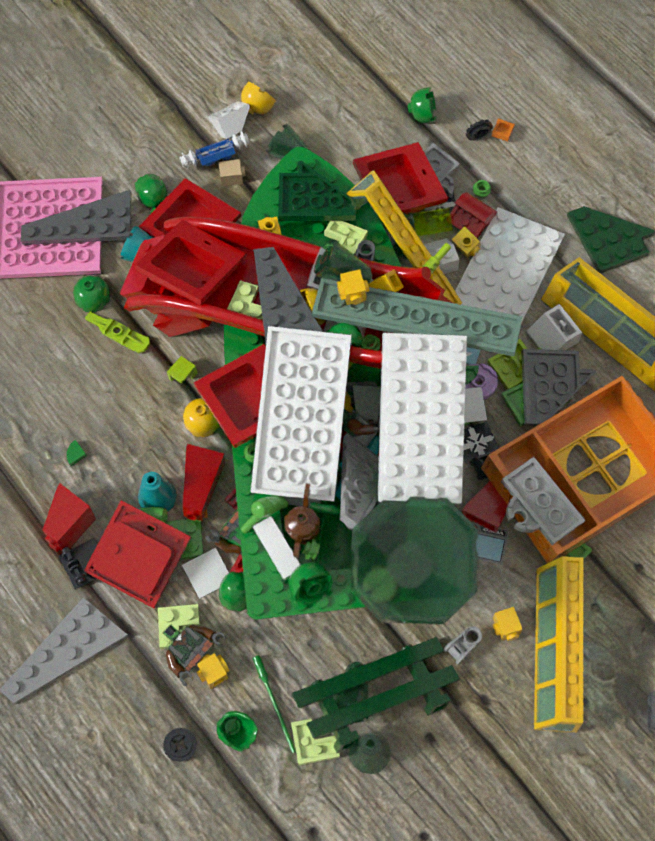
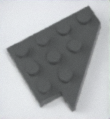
(549, 382)

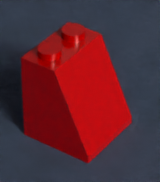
(66, 519)

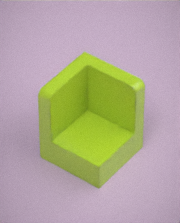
(181, 370)

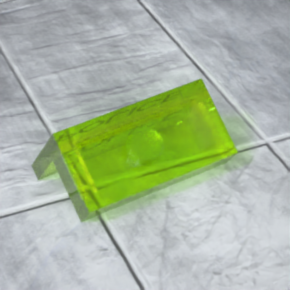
(433, 221)

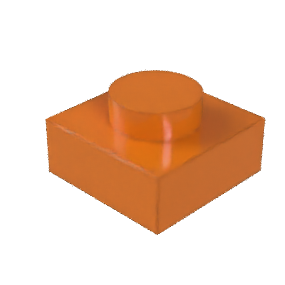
(503, 130)

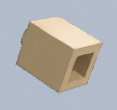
(231, 172)

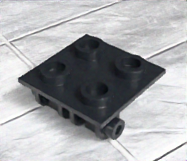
(75, 562)

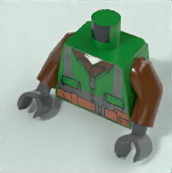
(229, 536)

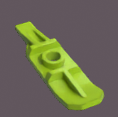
(126, 337)

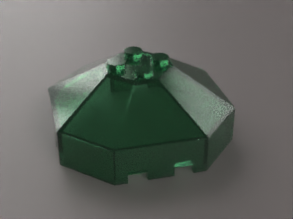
(414, 561)

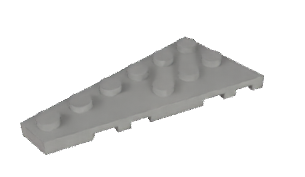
(359, 481)
(68, 646)

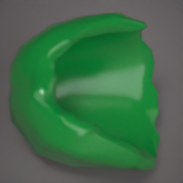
(151, 190)
(348, 329)
(232, 591)
(237, 730)

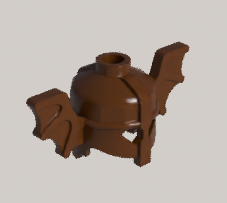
(304, 530)

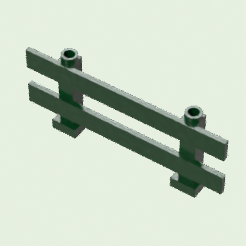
(424, 685)

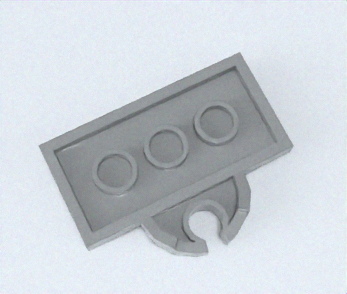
(443, 167)
(540, 503)

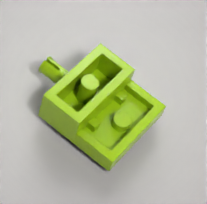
(509, 367)

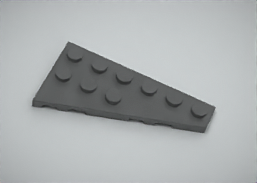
(96, 221)
(279, 297)

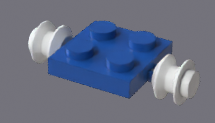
(216, 151)

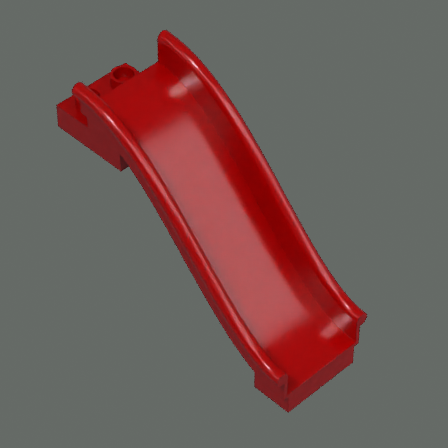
(182, 315)

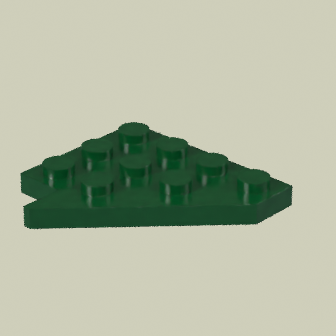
(312, 198)
(608, 238)

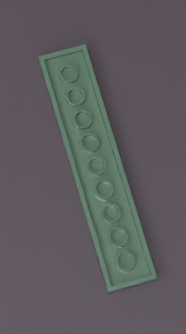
(419, 315)

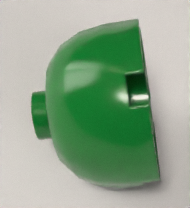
(423, 105)
(91, 293)
(309, 582)

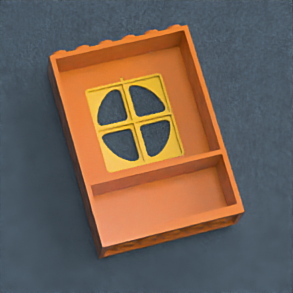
(607, 413)

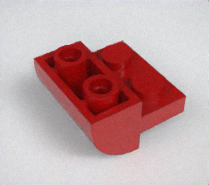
(472, 214)

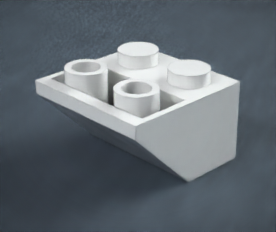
(554, 330)

